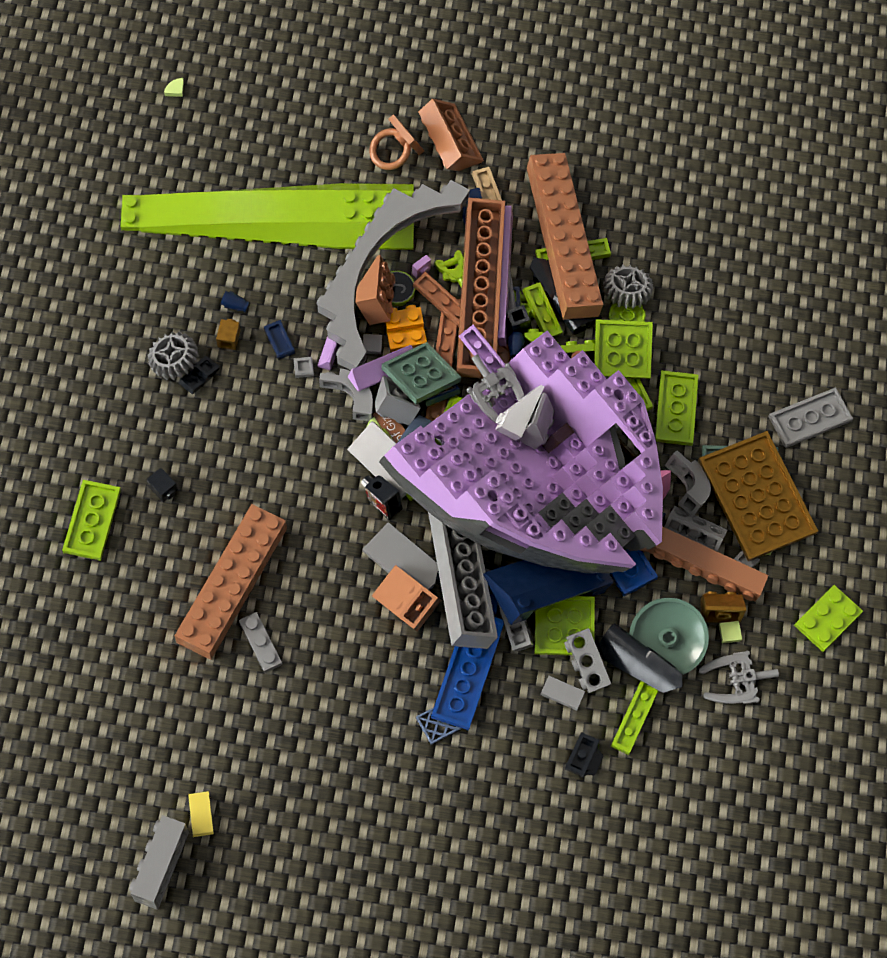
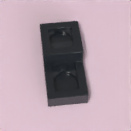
(200, 375)

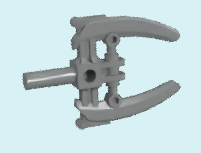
(491, 383)
(746, 677)

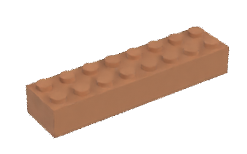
(231, 582)

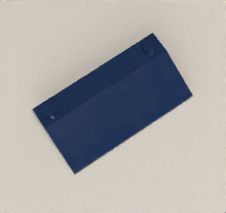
(530, 586)

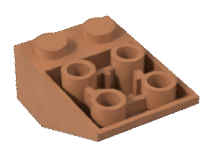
(376, 293)
(406, 598)

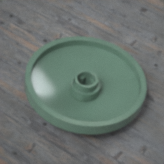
(673, 631)

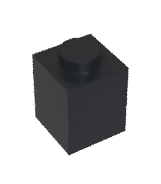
(519, 319)
(162, 485)

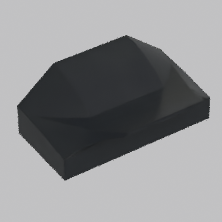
(585, 756)

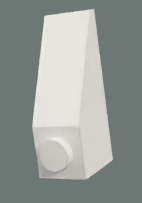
(515, 419)

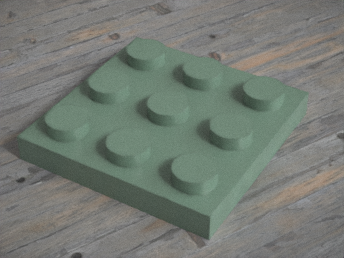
(421, 373)

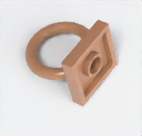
(402, 136)

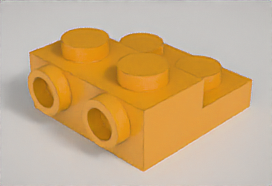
(405, 328)

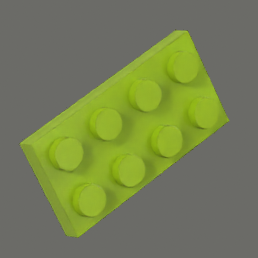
(676, 408)
(91, 520)

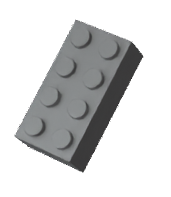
(159, 862)

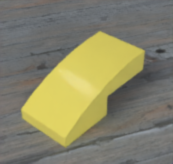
(201, 814)

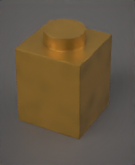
(228, 334)

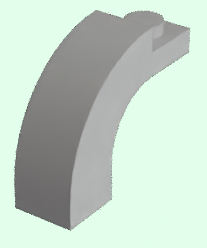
(362, 399)
(694, 479)

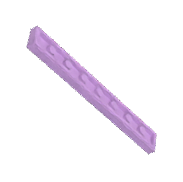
(505, 276)

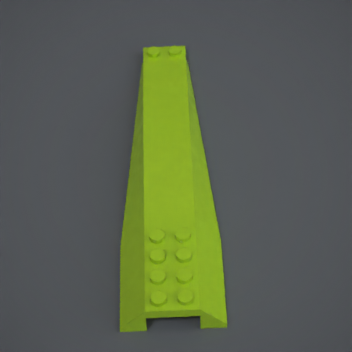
(294, 214)

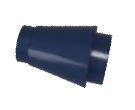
(233, 301)
(515, 343)

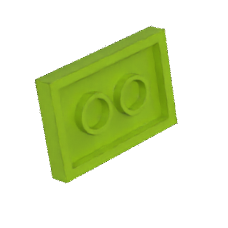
(828, 618)

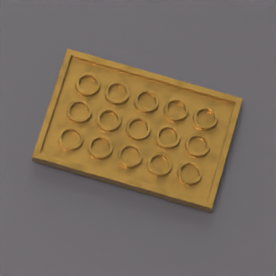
(758, 496)

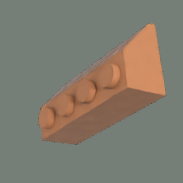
(450, 135)

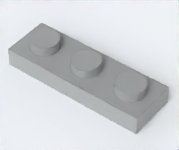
(260, 642)

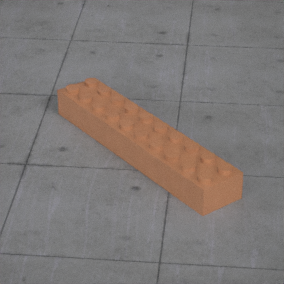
(564, 236)
(481, 277)

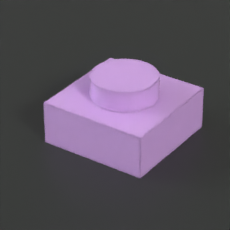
(421, 266)

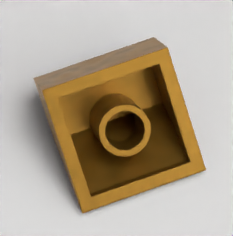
(722, 607)

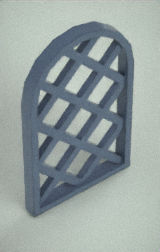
(425, 730)

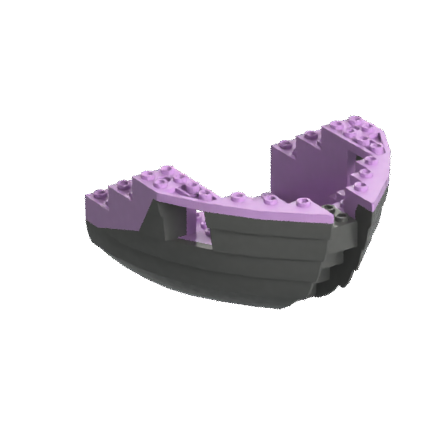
(547, 508)

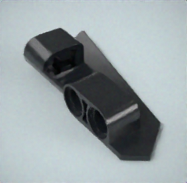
(543, 274)
(638, 660)

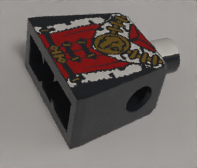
(383, 495)

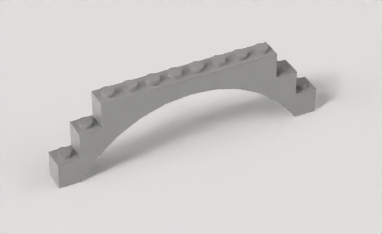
(394, 215)

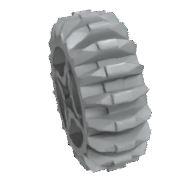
(628, 286)
(176, 359)

